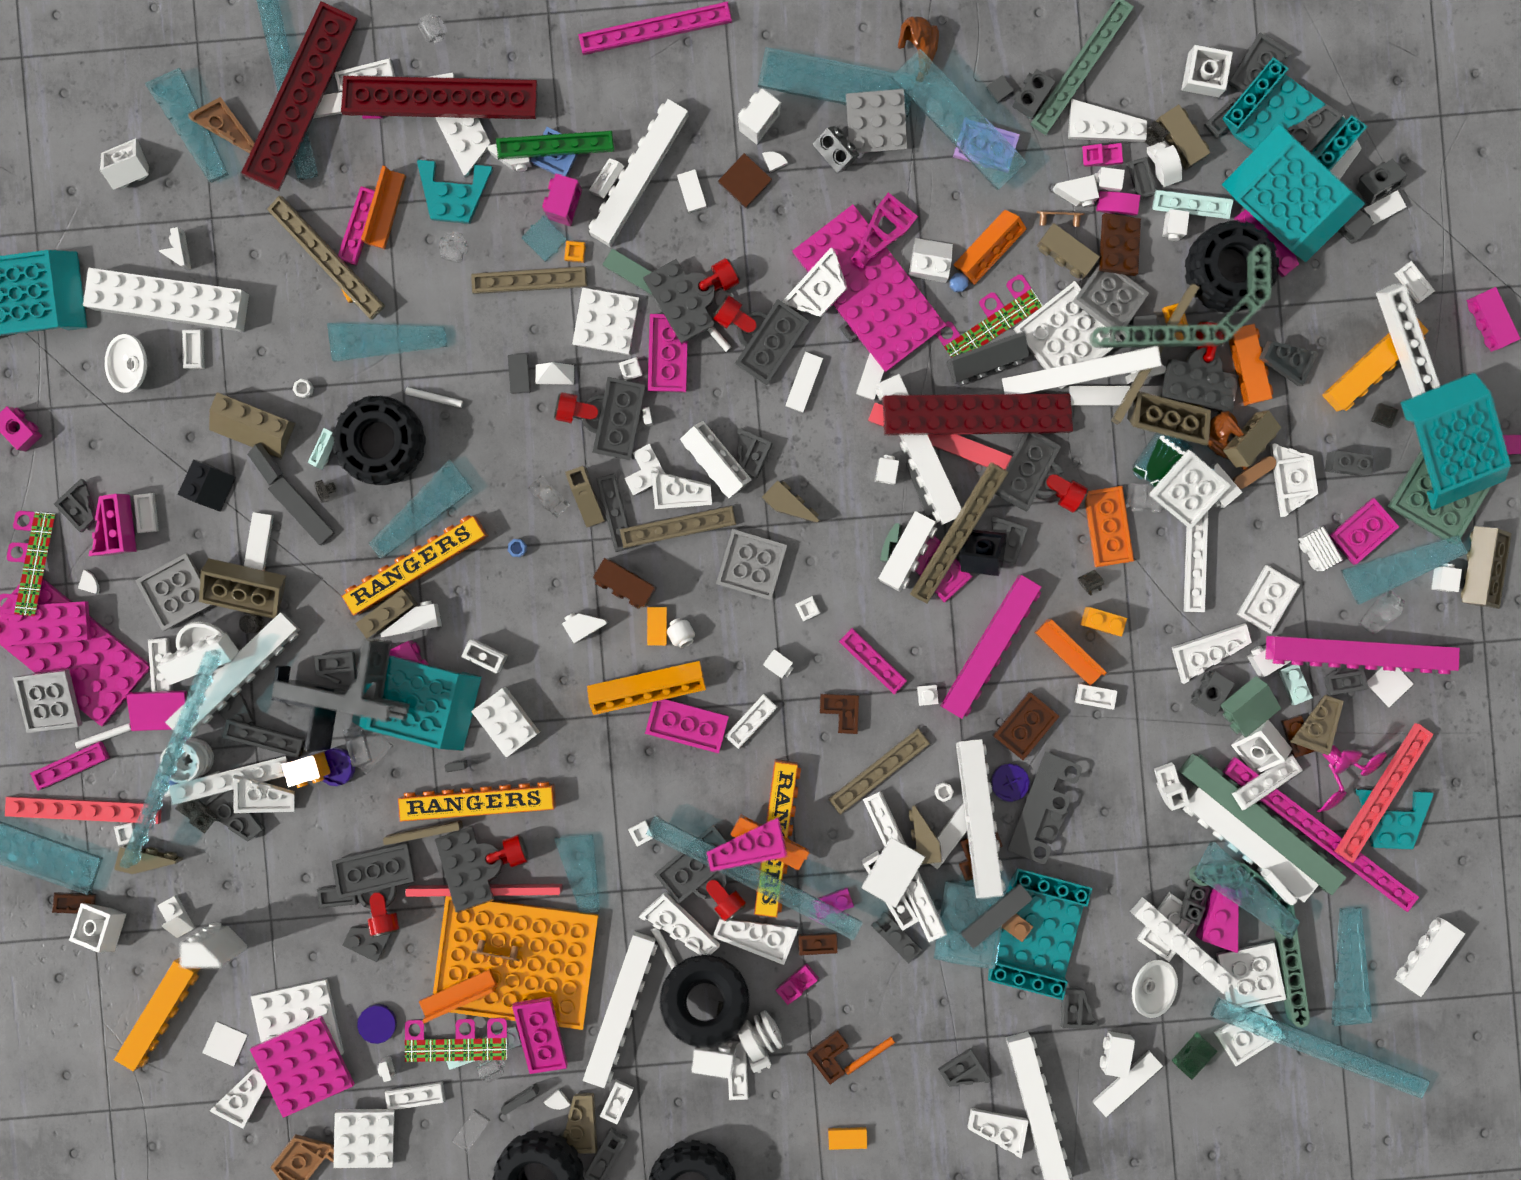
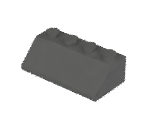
(988, 358)

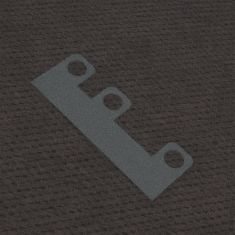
(1038, 800)

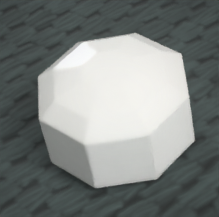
(303, 388)
(943, 791)

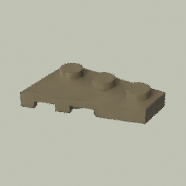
(1320, 726)
(582, 1124)

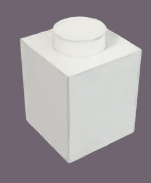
(1109, 179)
(1175, 224)
(887, 470)
(1446, 578)
(778, 664)

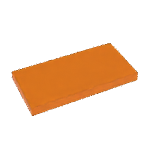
(1108, 526)

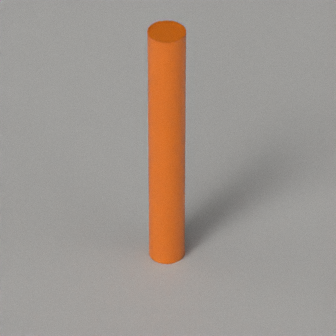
(869, 1055)

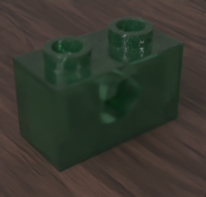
(1194, 1056)

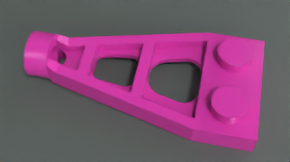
(897, 214)

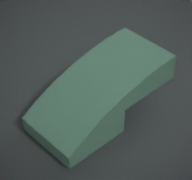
(892, 538)

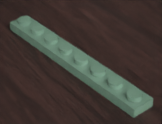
(1081, 66)

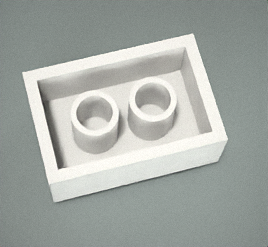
(505, 721)

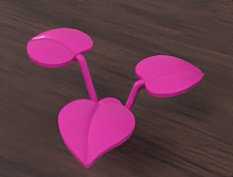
(1343, 761)

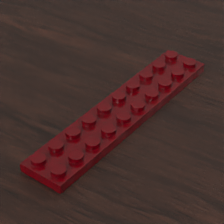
(299, 96)
(439, 97)
(977, 414)

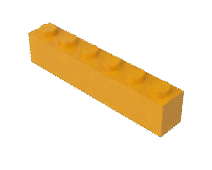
(1364, 373)
(646, 687)
(156, 1016)

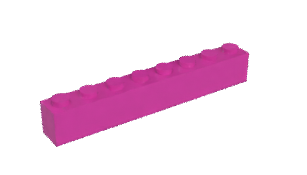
(990, 646)

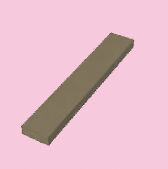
(529, 280)
(677, 527)
(879, 771)

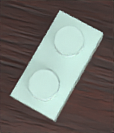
(322, 449)
(1295, 684)

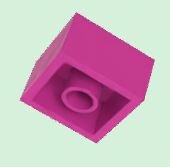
(562, 199)

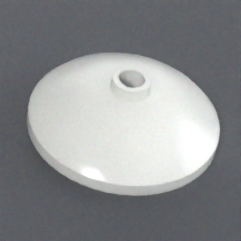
(125, 363)
(194, 632)
(1154, 988)

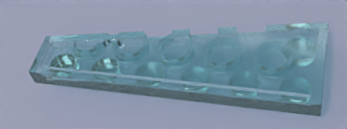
(177, 101)
(370, 340)
(432, 500)
(1386, 573)
(1235, 883)
(1351, 983)

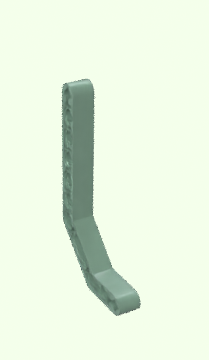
(1188, 331)
(1287, 969)

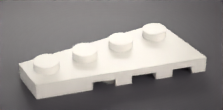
(1098, 123)
(1209, 650)
(680, 925)
(759, 938)

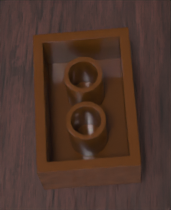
(624, 583)

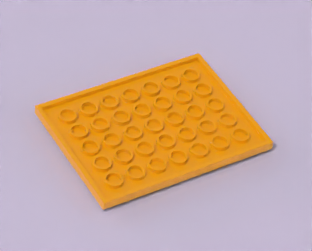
(552, 952)

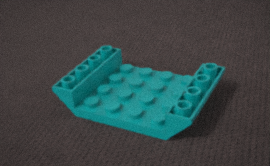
(1280, 100)
(1292, 194)
(41, 292)
(1459, 439)
(437, 708)
(1044, 955)

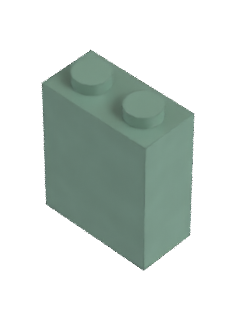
(1250, 707)

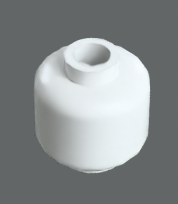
(681, 633)

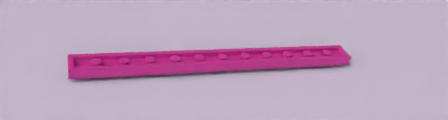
(1325, 838)

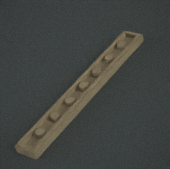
(326, 257)
(1142, 374)
(959, 532)

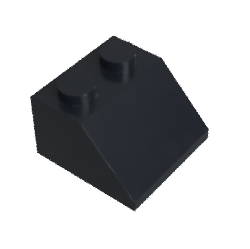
(206, 485)
(983, 553)

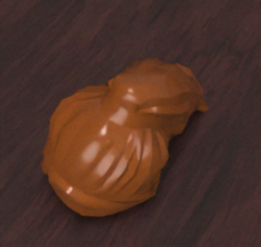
(920, 34)
(1220, 428)

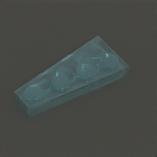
(580, 866)

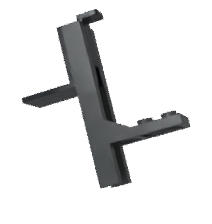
(327, 700)

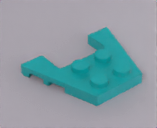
(452, 200)
(1396, 827)

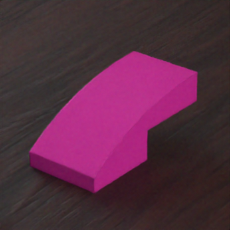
(1102, 155)
(1118, 203)
(797, 983)

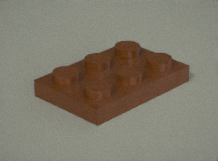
(1120, 244)
(1026, 725)

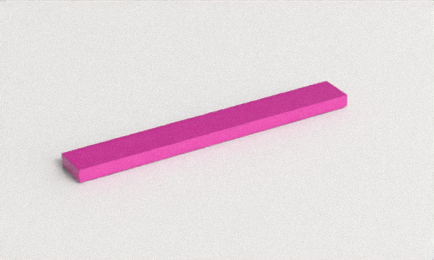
(655, 28)

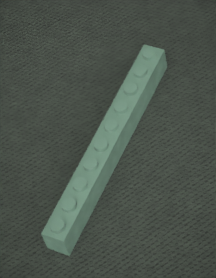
(1265, 826)

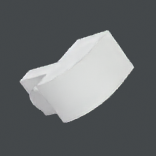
(1166, 162)
(1170, 788)

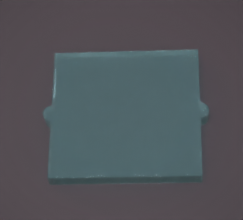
(544, 238)

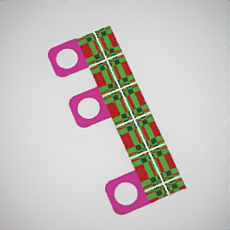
(997, 322)
(34, 562)
(459, 1049)

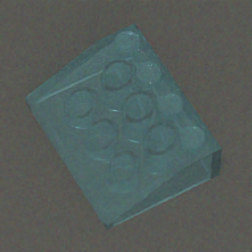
(957, 912)

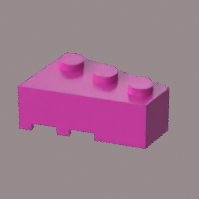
(114, 526)
(1219, 922)

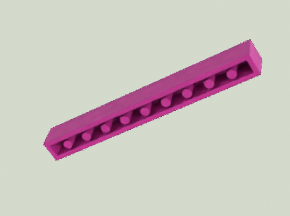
(1362, 653)

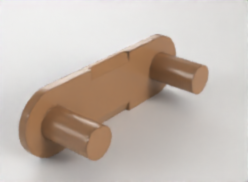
(1076, 220)
(1255, 472)
(513, 954)

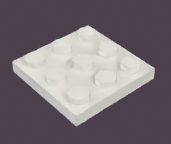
(605, 321)
(1189, 489)
(1255, 973)
(364, 1138)

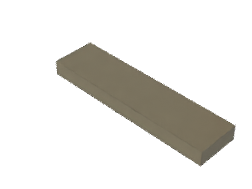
(423, 832)

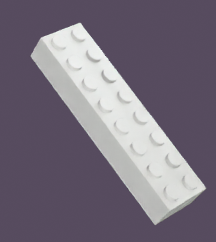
(166, 299)

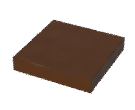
(745, 180)

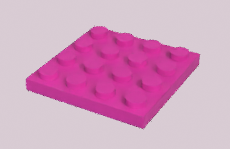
(302, 1066)

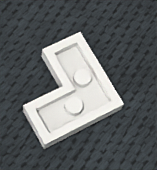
(642, 479)

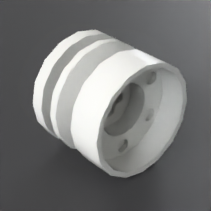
(194, 762)
(760, 1036)

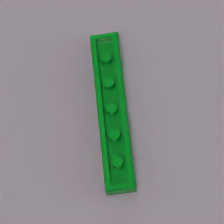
(554, 145)

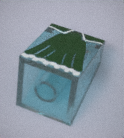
(1159, 457)

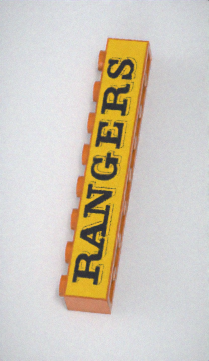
(415, 565)
(477, 802)
(781, 806)

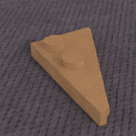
(221, 121)

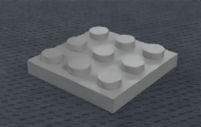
(877, 120)
(1110, 298)
(751, 564)
(173, 592)
(47, 701)

